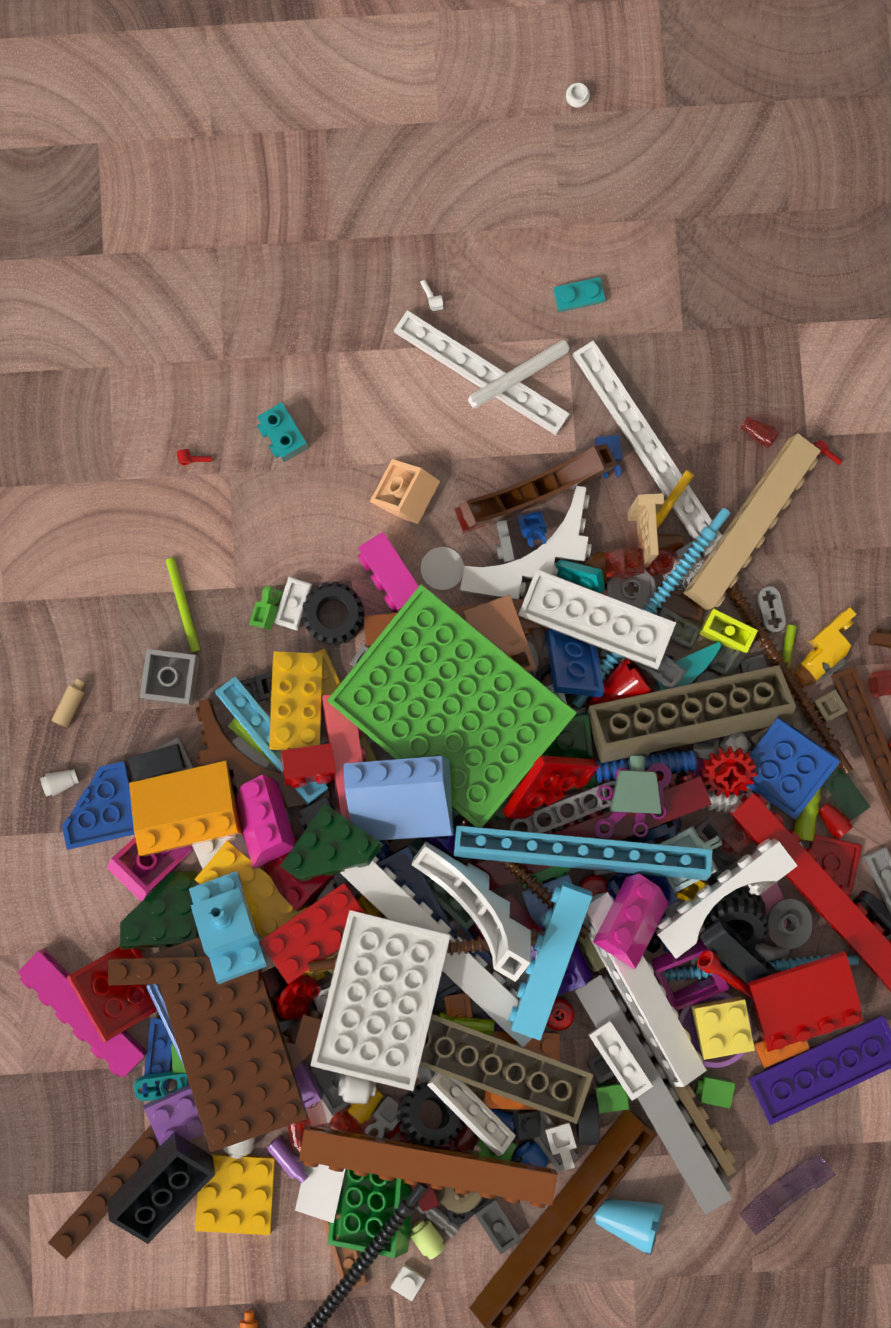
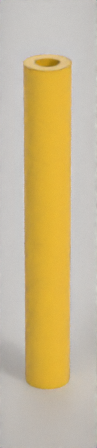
(673, 497)

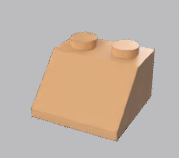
(405, 491)

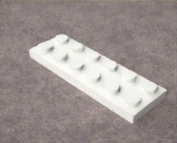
(597, 619)

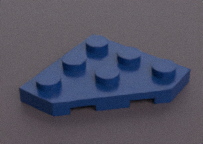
(102, 809)

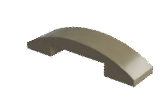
(829, 707)

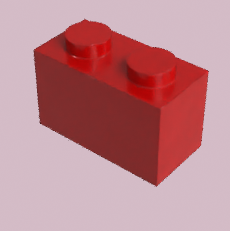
(308, 765)

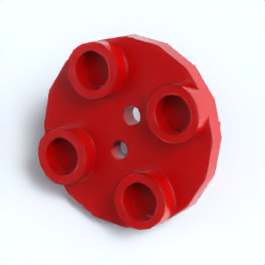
(297, 997)

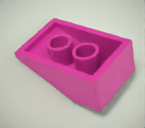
(145, 873)

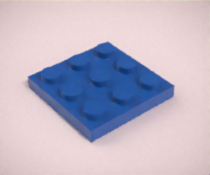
(790, 767)

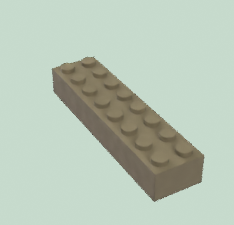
(690, 713)
(505, 1069)

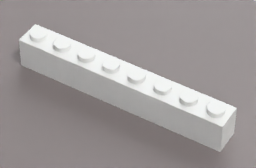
(648, 1006)

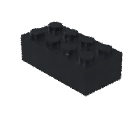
(161, 1188)

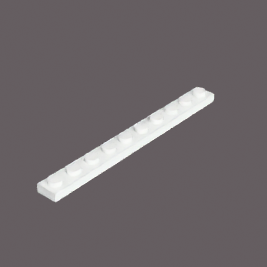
(643, 439)

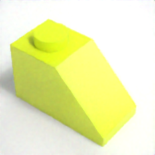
(728, 631)

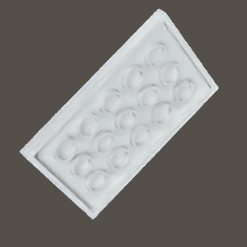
(380, 1000)

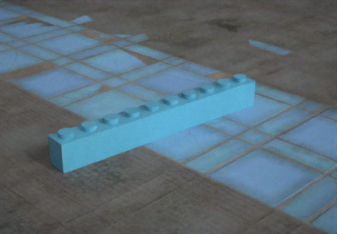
(583, 853)

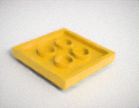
(237, 1196)

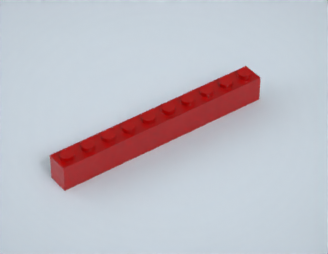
(817, 886)

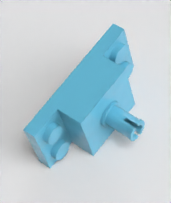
(227, 927)

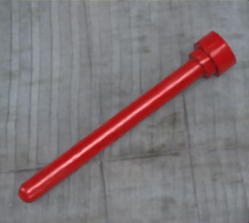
(711, 963)

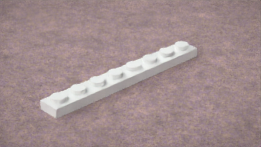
(479, 371)

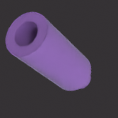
(287, 1159)

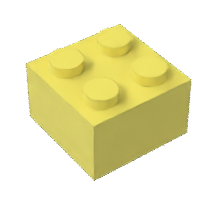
(722, 1027)

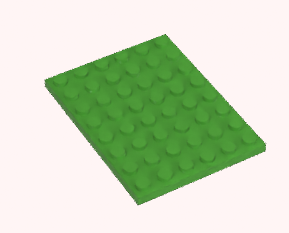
(452, 693)

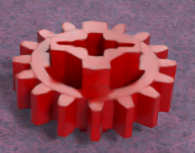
(728, 771)

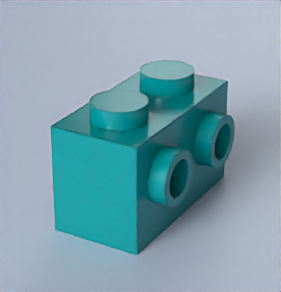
(282, 432)

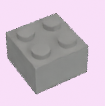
(169, 677)

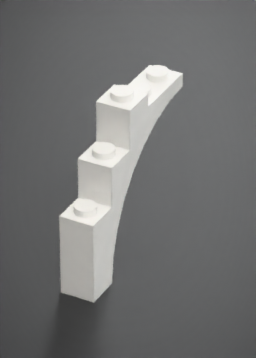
(563, 545)
(470, 887)

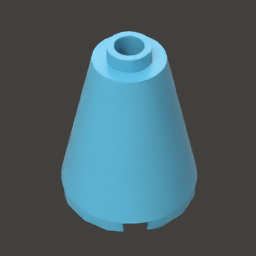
(631, 1221)

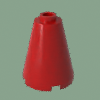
(623, 683)

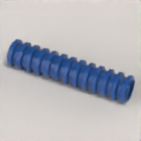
(675, 762)

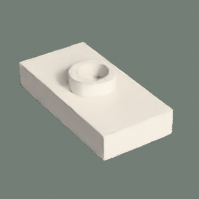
(290, 607)

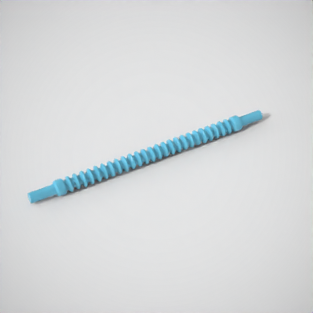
(708, 534)

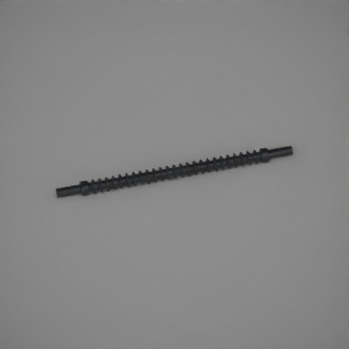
(345, 1285)

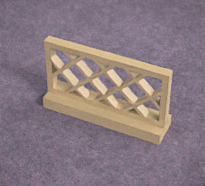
(644, 513)

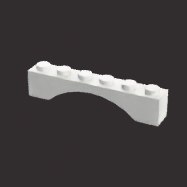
(766, 864)

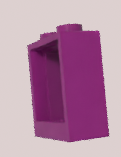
(693, 993)

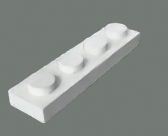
(473, 1112)

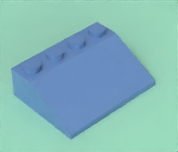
(400, 797)

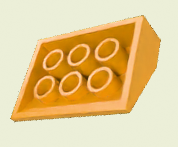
(184, 809)

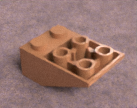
(501, 625)

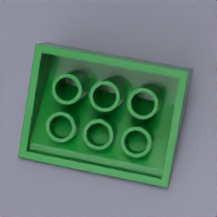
(364, 1208)

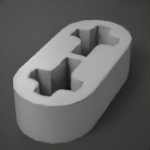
(765, 611)

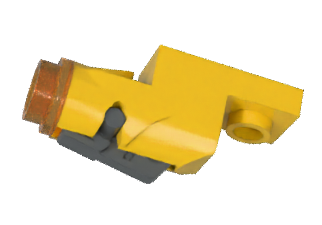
(830, 650)

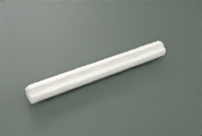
(518, 374)

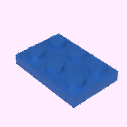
(573, 665)

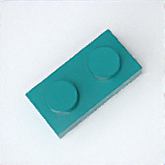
(579, 294)
(581, 575)

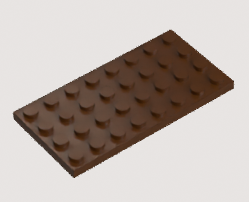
(232, 1055)

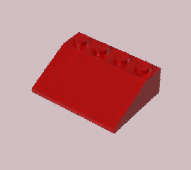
(805, 1001)

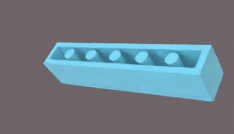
(550, 960)

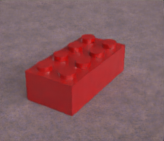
(312, 933)

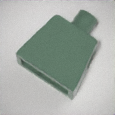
(636, 789)

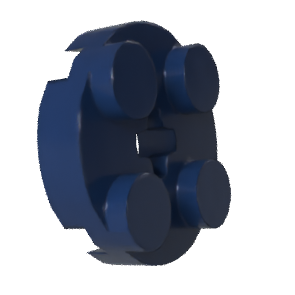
(666, 830)

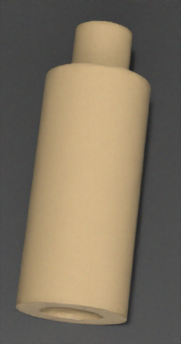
(69, 703)

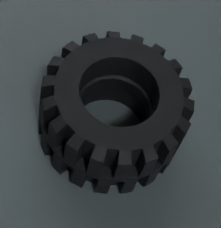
(327, 593)
(743, 913)
(416, 1129)

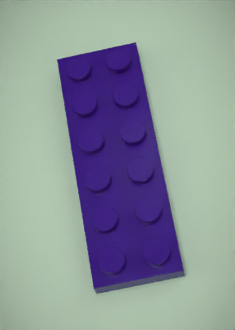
(823, 1070)

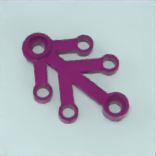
(615, 817)

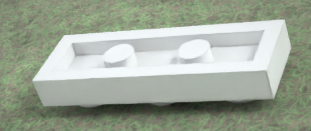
(620, 1060)

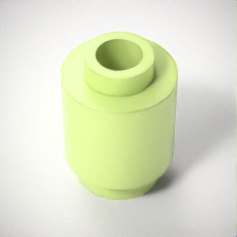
(427, 1238)

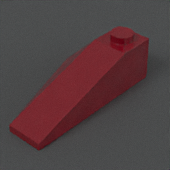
(296, 892)

